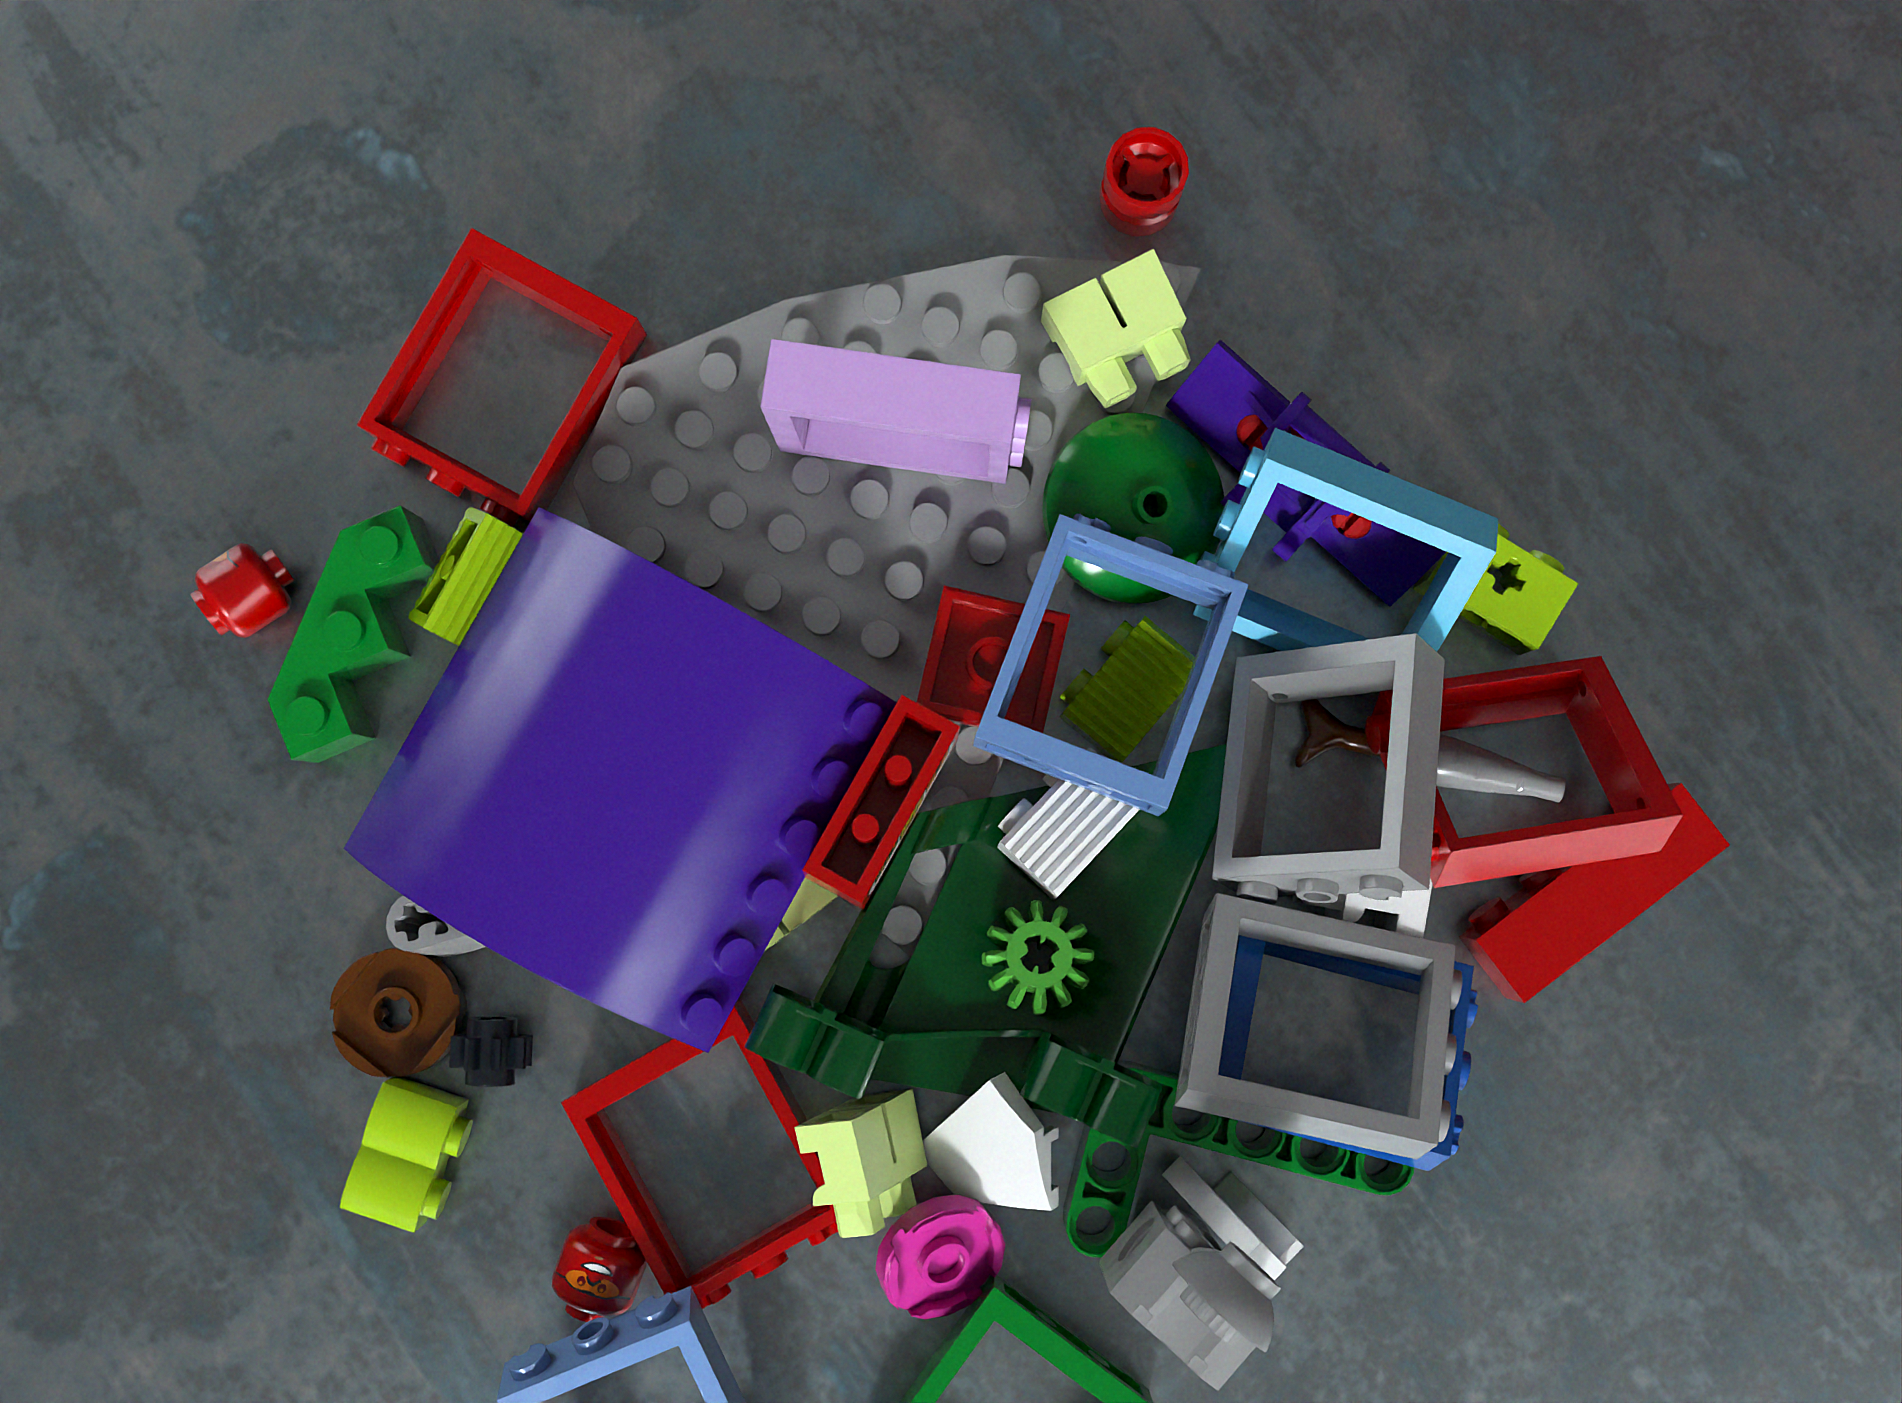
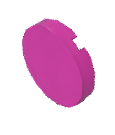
(939, 1256)

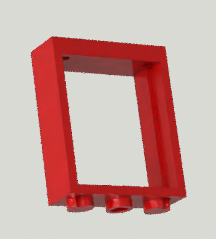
(434, 334)
(1612, 741)
(757, 1254)

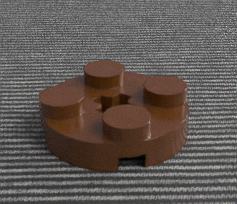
(359, 1012)

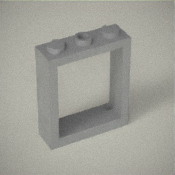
(1318, 672)
(1434, 1048)

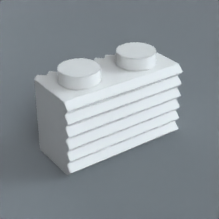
(1061, 832)

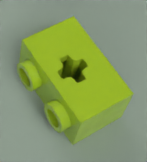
(1527, 606)

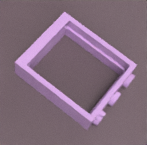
(894, 411)

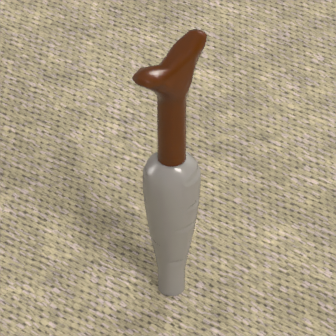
(1459, 762)

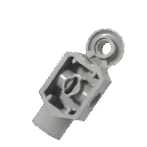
(1191, 1293)

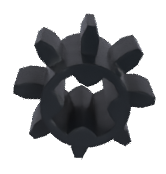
(491, 1051)

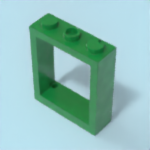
(1037, 1330)

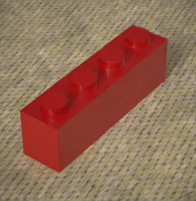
(1579, 907)

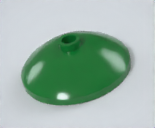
(1108, 475)

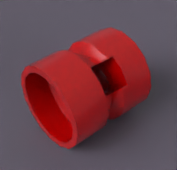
(1143, 181)

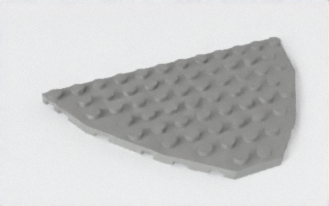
(845, 548)

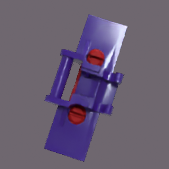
(1239, 411)

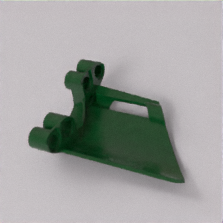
(935, 1014)

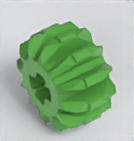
(1016, 950)

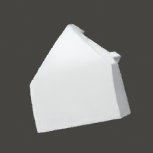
(995, 1150)
(1236, 1217)

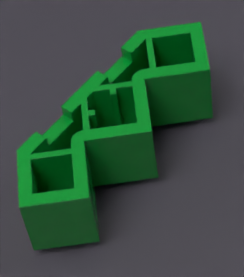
(349, 634)

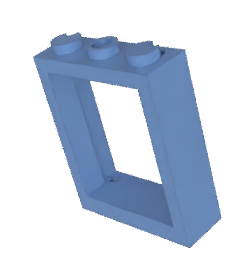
(1154, 566)
(616, 1343)

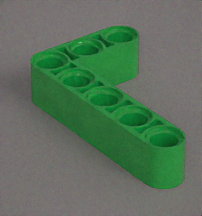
(1212, 1132)

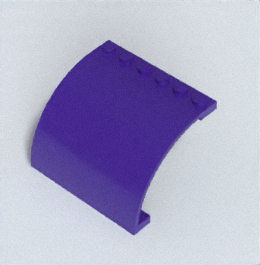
(619, 781)

